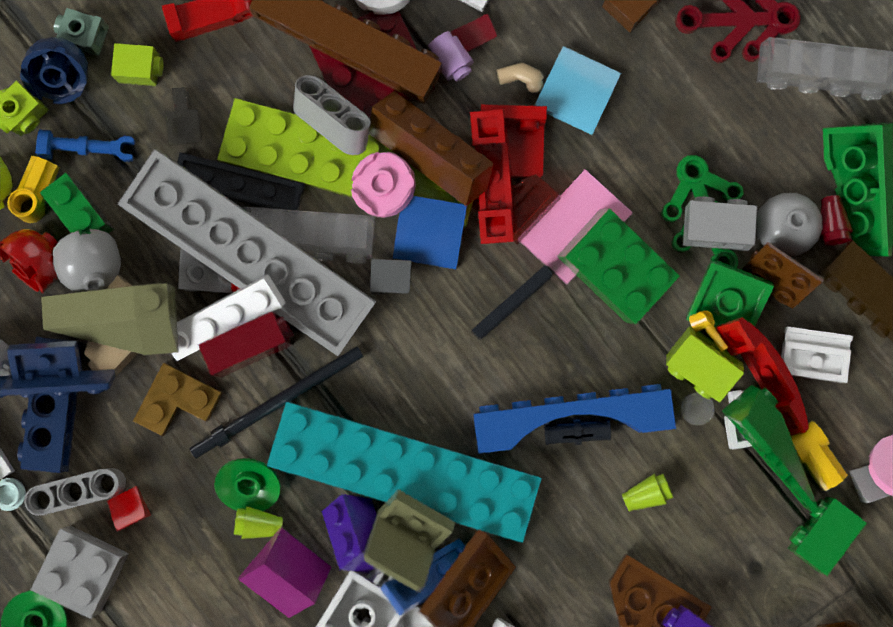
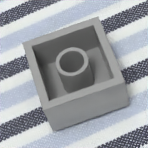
(79, 571)

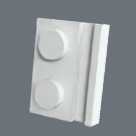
(817, 354)

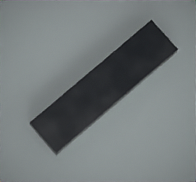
(245, 184)

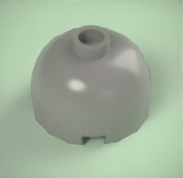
(789, 223)
(87, 261)

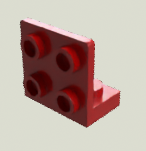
(525, 137)

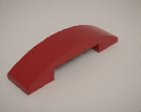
(496, 203)
(767, 369)

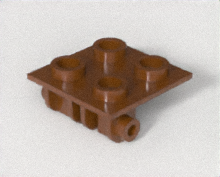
(790, 278)

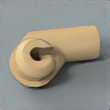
(524, 73)

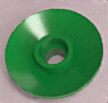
(257, 492)
(26, 605)

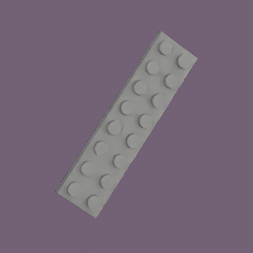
(245, 250)

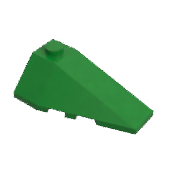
(766, 431)

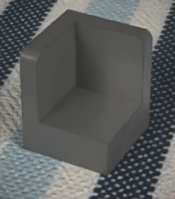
(390, 276)

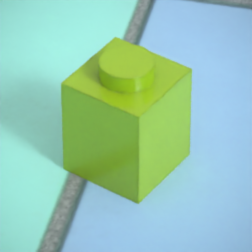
(136, 64)

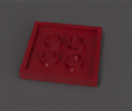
(353, 84)

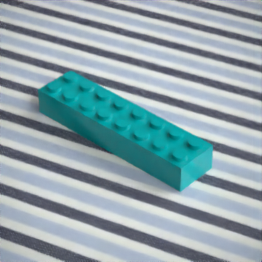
(382, 462)

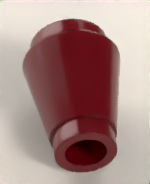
(835, 221)

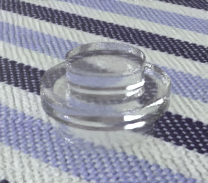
(697, 409)

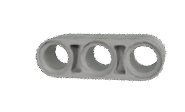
(331, 115)
(60, 491)

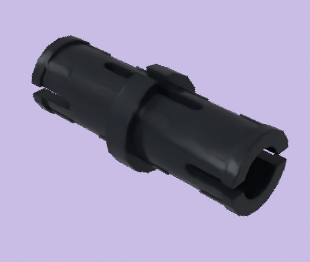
(577, 432)

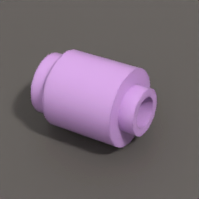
(453, 55)

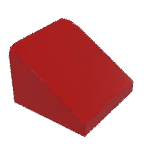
(128, 508)

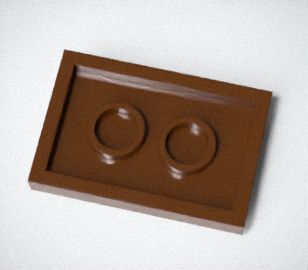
(468, 584)

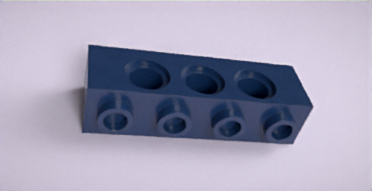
(60, 423)

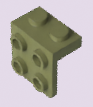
(406, 539)

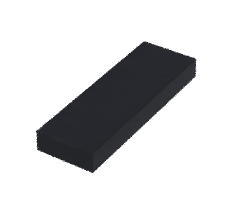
(512, 303)

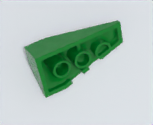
(864, 180)

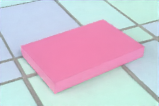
(566, 220)

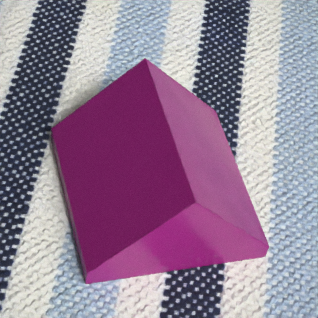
(286, 574)

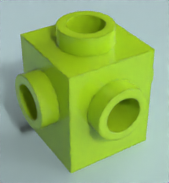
(19, 110)

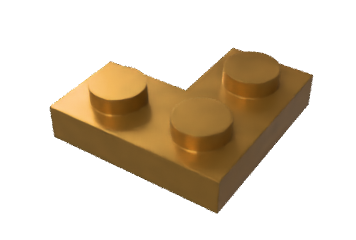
(172, 391)

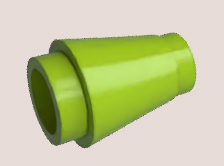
(648, 493)
(256, 523)

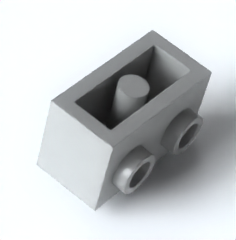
(720, 224)

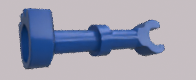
(47, 143)

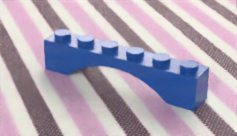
(641, 411)

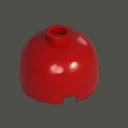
(30, 257)

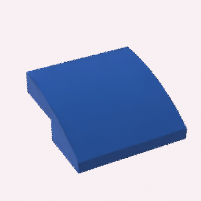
(430, 232)

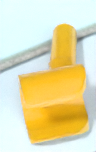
(705, 320)

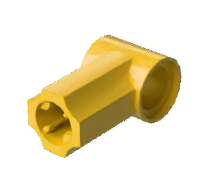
(37, 177)
(818, 458)

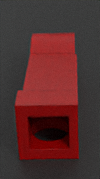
(204, 16)

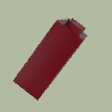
(246, 344)

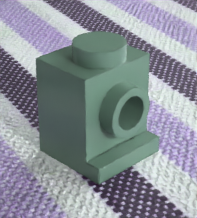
(89, 37)

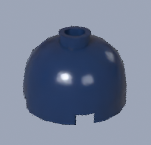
(54, 70)

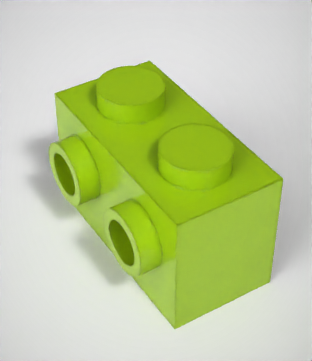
(704, 365)

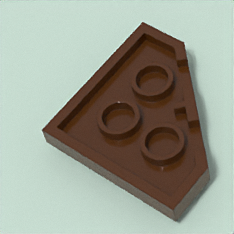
(646, 597)

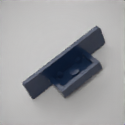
(50, 369)

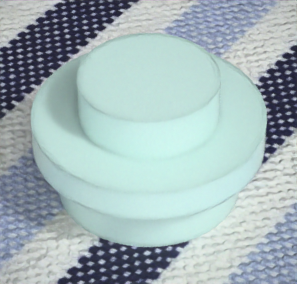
(11, 494)

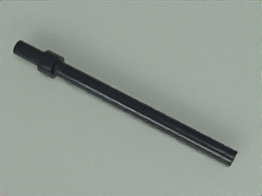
(222, 434)

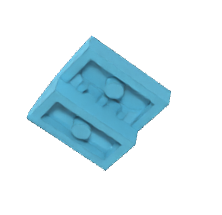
(577, 90)

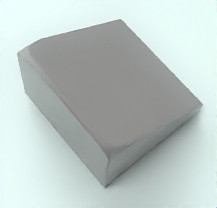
(865, 485)

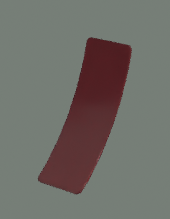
(475, 32)

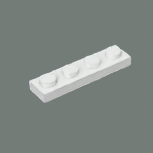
(227, 314)

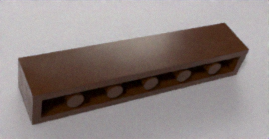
(354, 43)

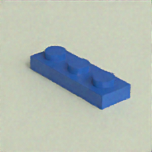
(405, 598)

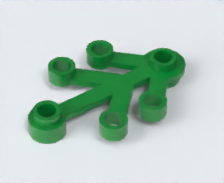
(697, 185)

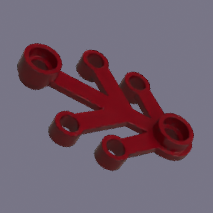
(744, 19)

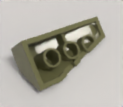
(124, 317)

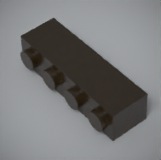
(863, 285)

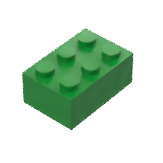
(618, 266)

